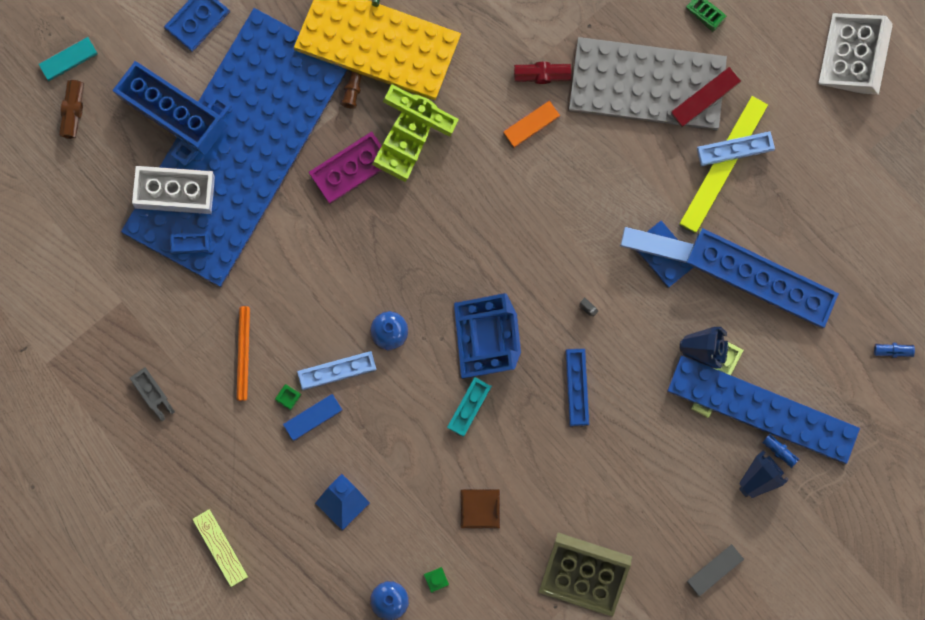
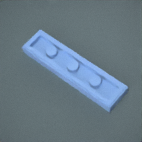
(735, 148)
(336, 370)

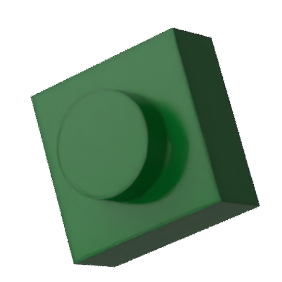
(436, 579)

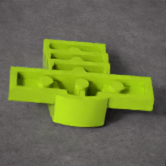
(410, 131)

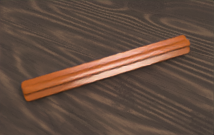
(243, 353)

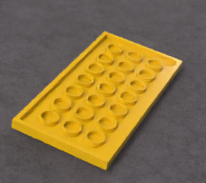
(379, 44)

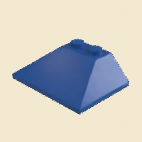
(487, 335)

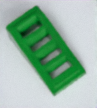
(721, 17)

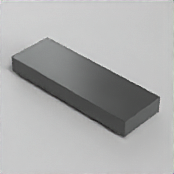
(715, 570)

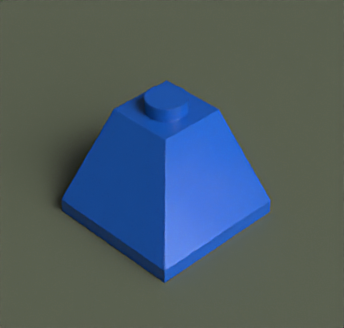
(342, 502)

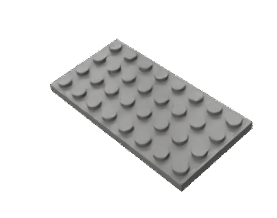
(641, 81)

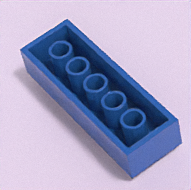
(170, 107)

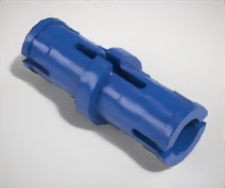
(894, 350)
(780, 451)

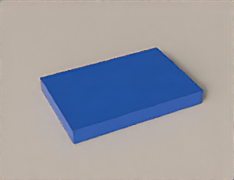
(196, 21)

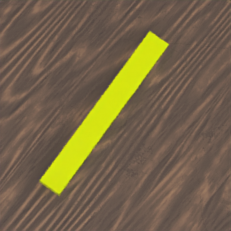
(720, 171)

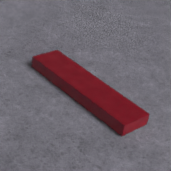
(705, 97)

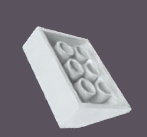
(856, 52)

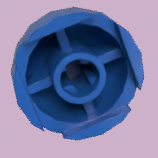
(389, 330)
(389, 600)

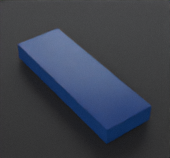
(312, 417)

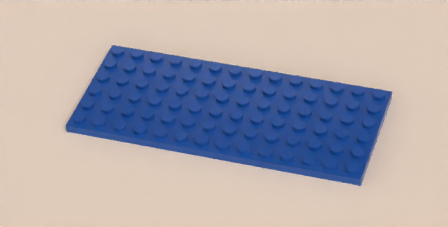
(273, 111)

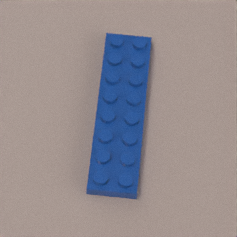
(762, 278)

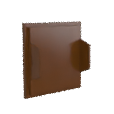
(480, 508)

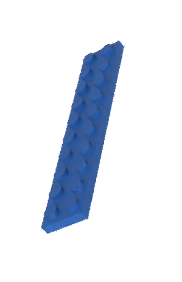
(763, 409)

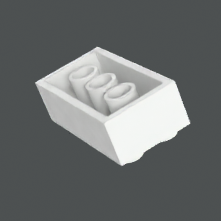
(173, 189)

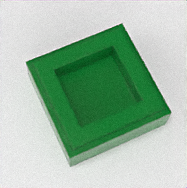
(288, 397)

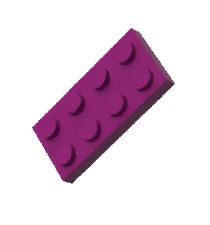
(347, 168)

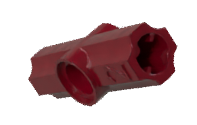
(542, 72)

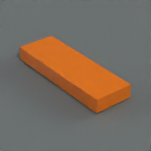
(531, 124)

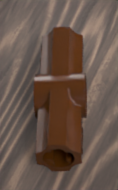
(71, 109)

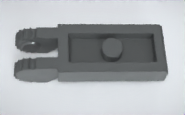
(151, 392)

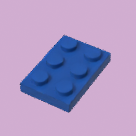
(666, 269)

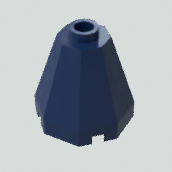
(706, 346)
(762, 476)

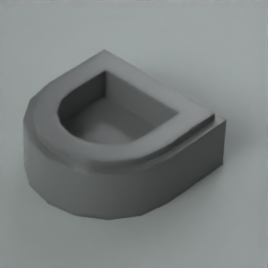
(588, 307)

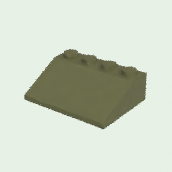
(585, 574)

